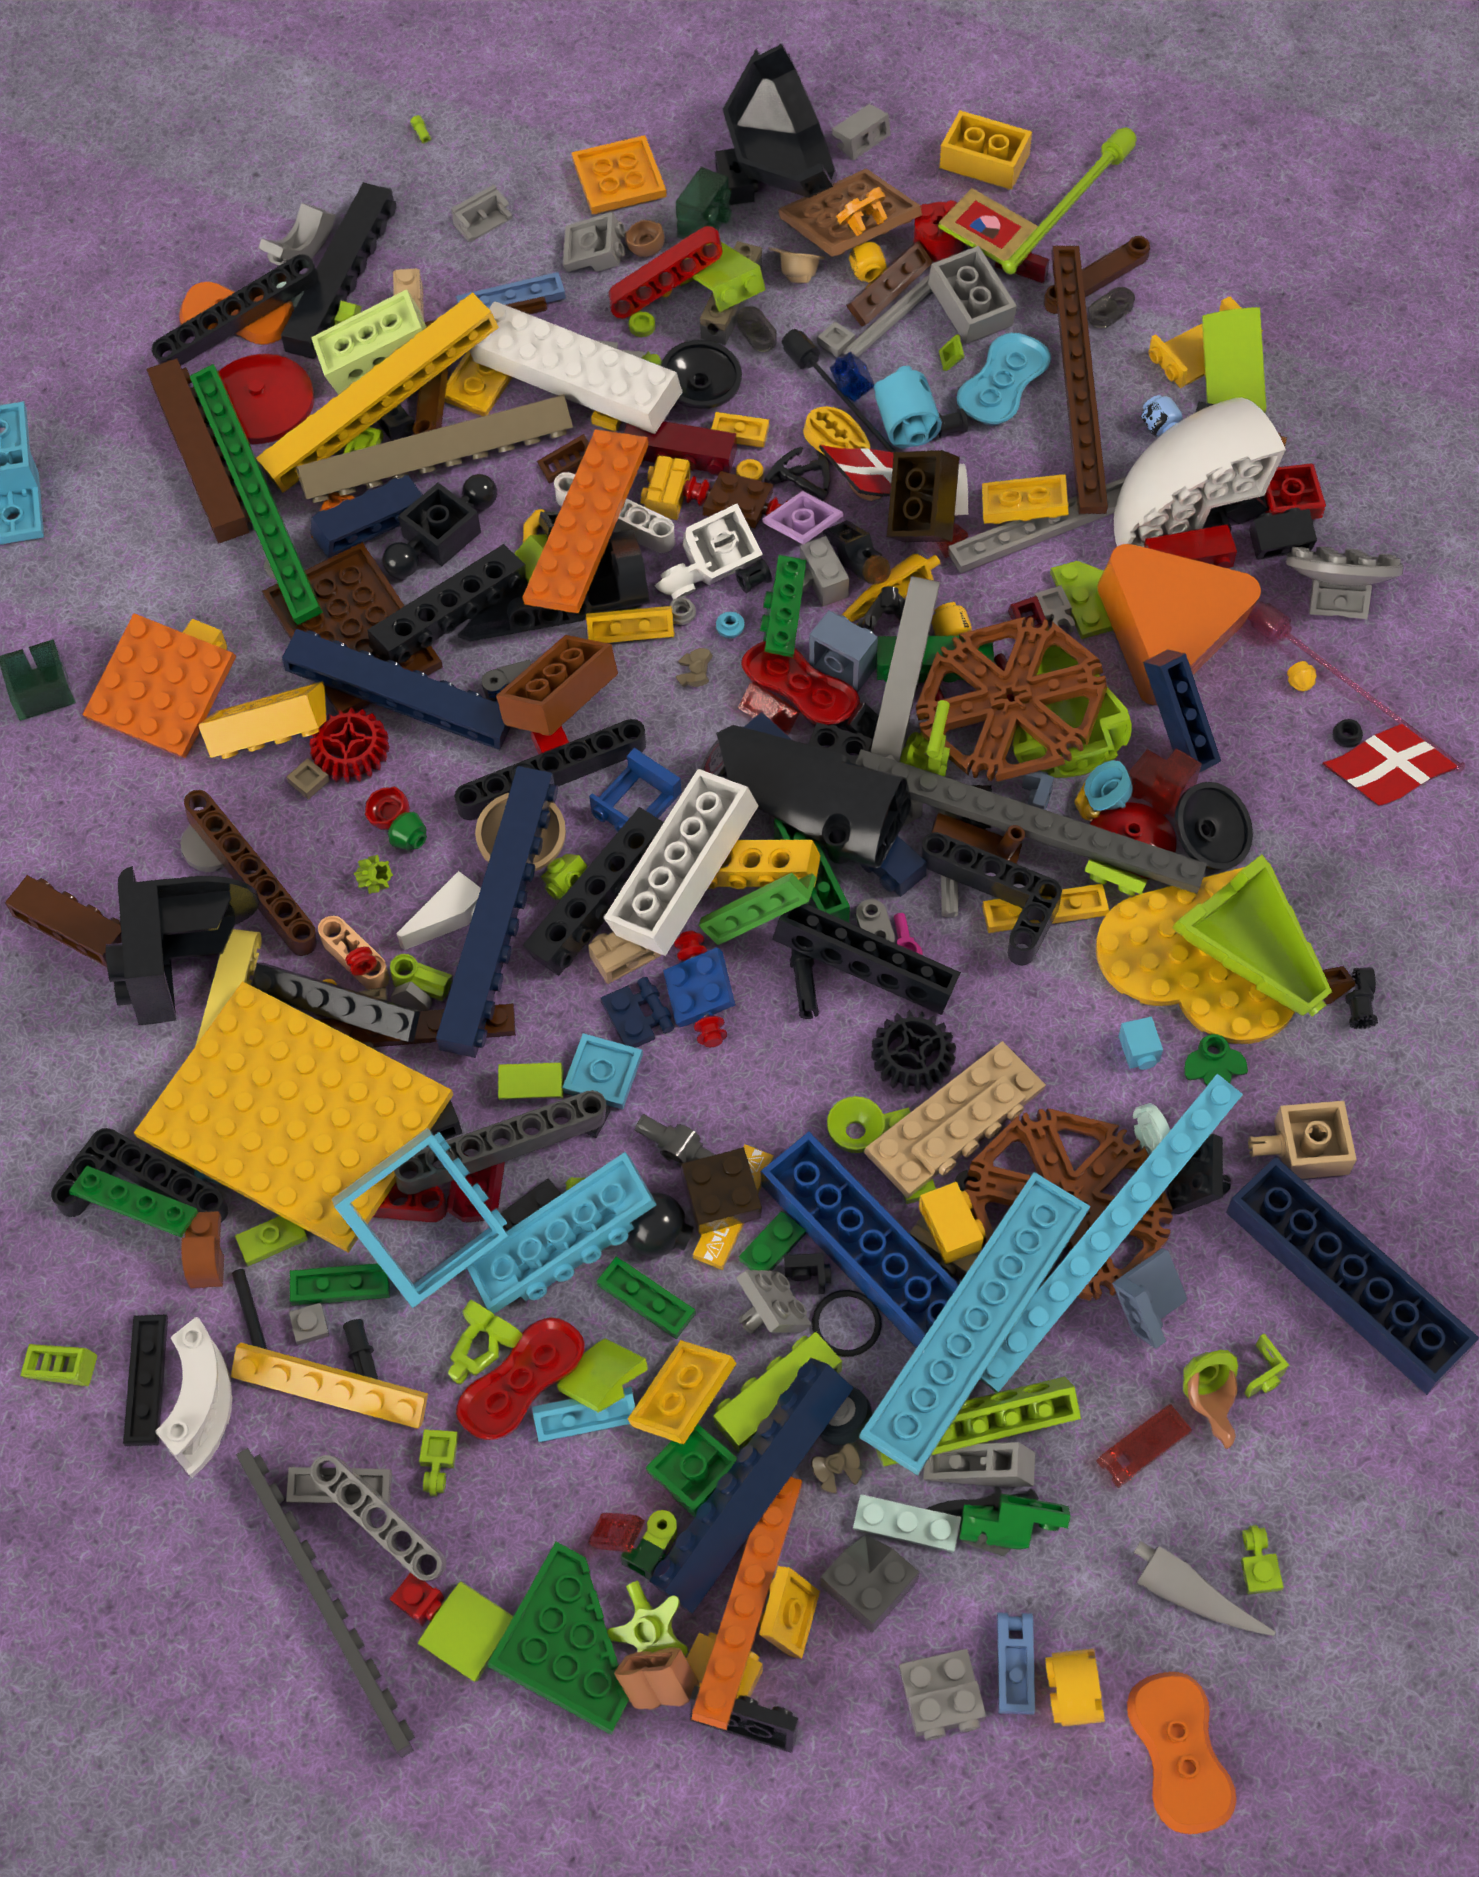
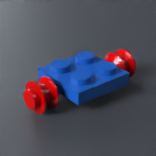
(699, 988)

